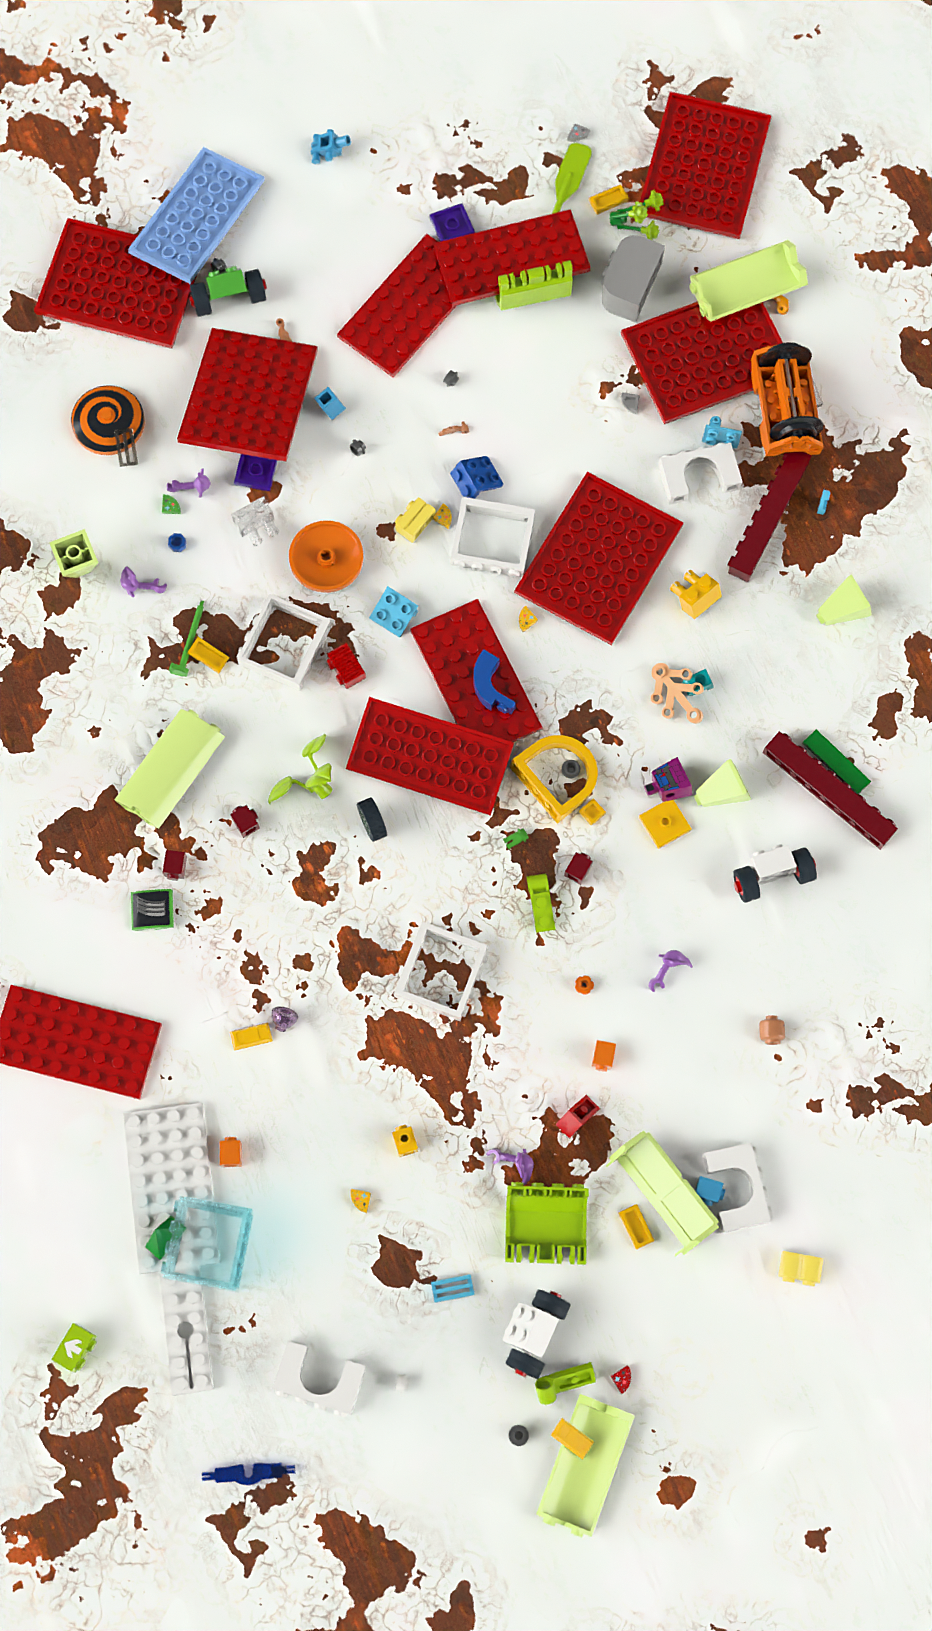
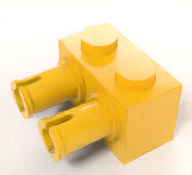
(699, 596)

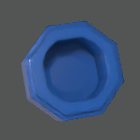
(177, 542)

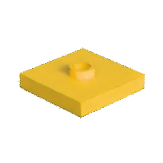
(665, 823)

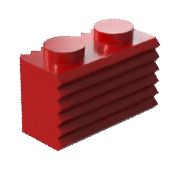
(346, 666)

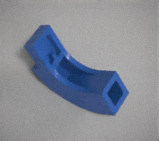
(488, 696)

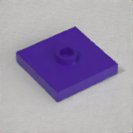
(451, 222)
(255, 472)

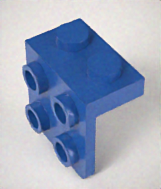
(475, 476)

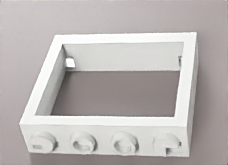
(497, 510)
(311, 654)
(469, 991)

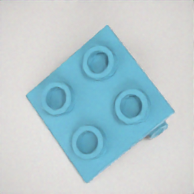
(715, 434)
(394, 611)

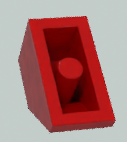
(577, 1116)

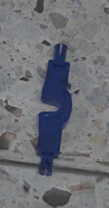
(237, 1473)

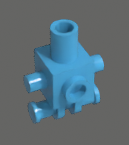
(328, 145)

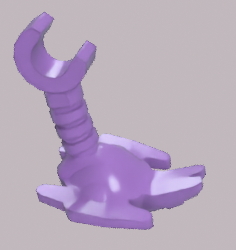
(201, 483)
(131, 584)
(670, 959)
(522, 1160)

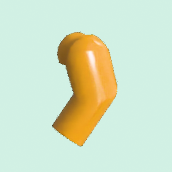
(782, 304)

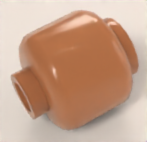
(772, 1030)

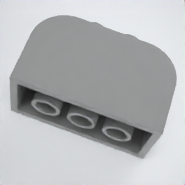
(631, 276)

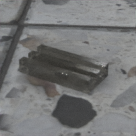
(123, 432)

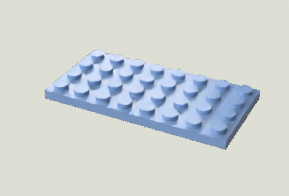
(196, 215)

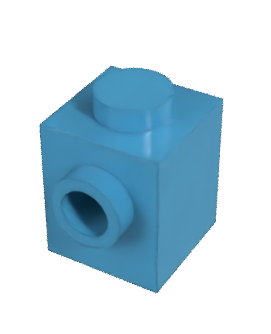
(330, 403)
(709, 1190)

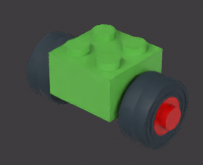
(227, 284)

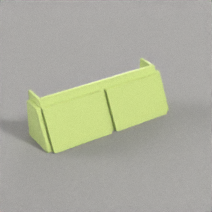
(666, 1190)

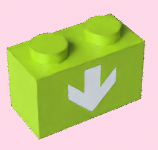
(74, 1348)

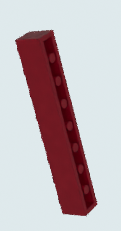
(769, 514)
(830, 790)

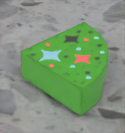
(170, 505)

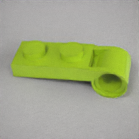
(541, 902)
(562, 1381)

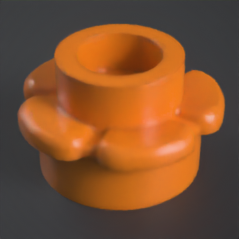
(580, 988)

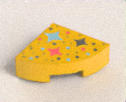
(443, 516)
(526, 619)
(360, 1199)

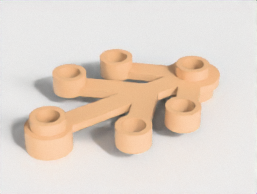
(674, 691)

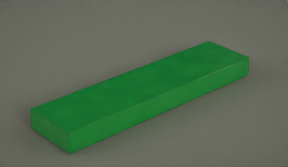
(836, 761)

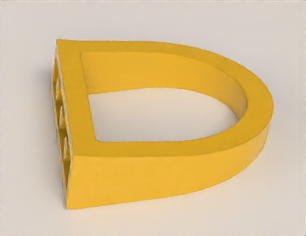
(537, 788)

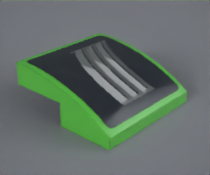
(152, 909)

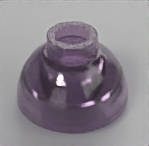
(283, 1018)

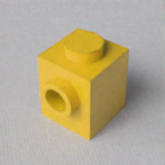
(404, 1140)

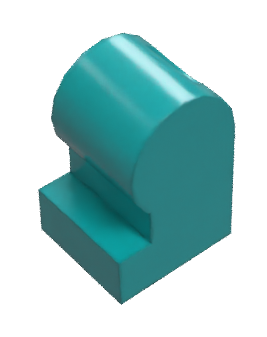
(700, 677)

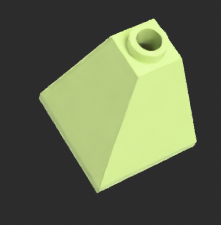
(74, 554)
(844, 604)
(722, 787)

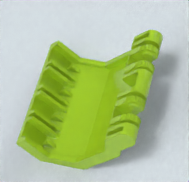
(535, 286)
(546, 1220)

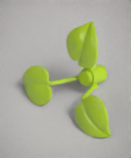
(316, 783)

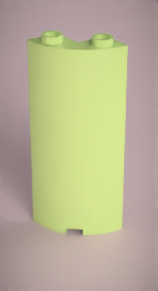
(748, 280)
(170, 767)
(578, 1485)

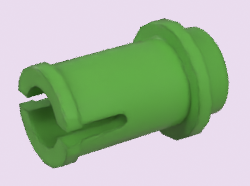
(517, 838)

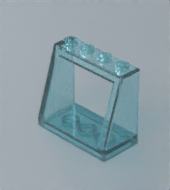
(177, 1226)

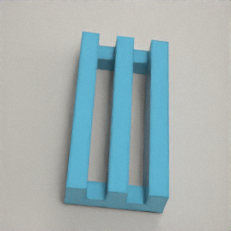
(469, 1285)

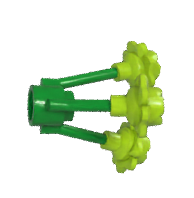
(639, 212)

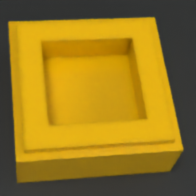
(592, 812)

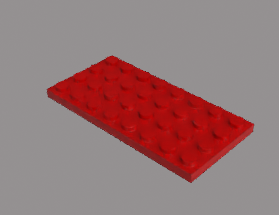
(477, 260)
(401, 311)
(451, 650)
(430, 756)
(77, 1042)

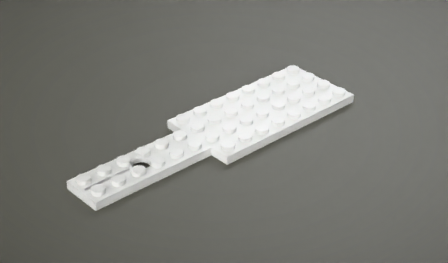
(165, 1162)

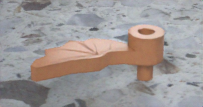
(284, 335)
(464, 429)

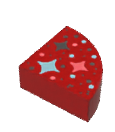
(622, 1379)

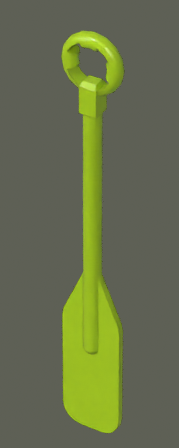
(571, 173)

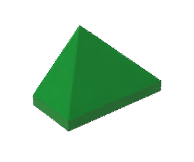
(159, 1238)

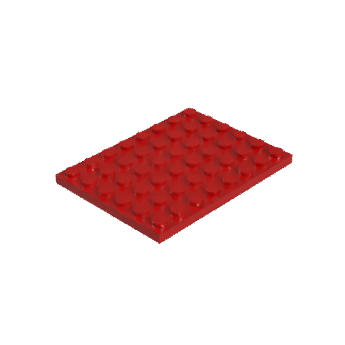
(705, 164)
(108, 289)
(697, 361)
(248, 394)
(599, 558)

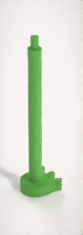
(181, 669)

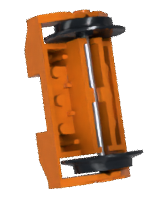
(785, 423)

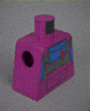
(669, 782)

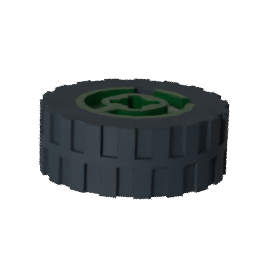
(371, 819)

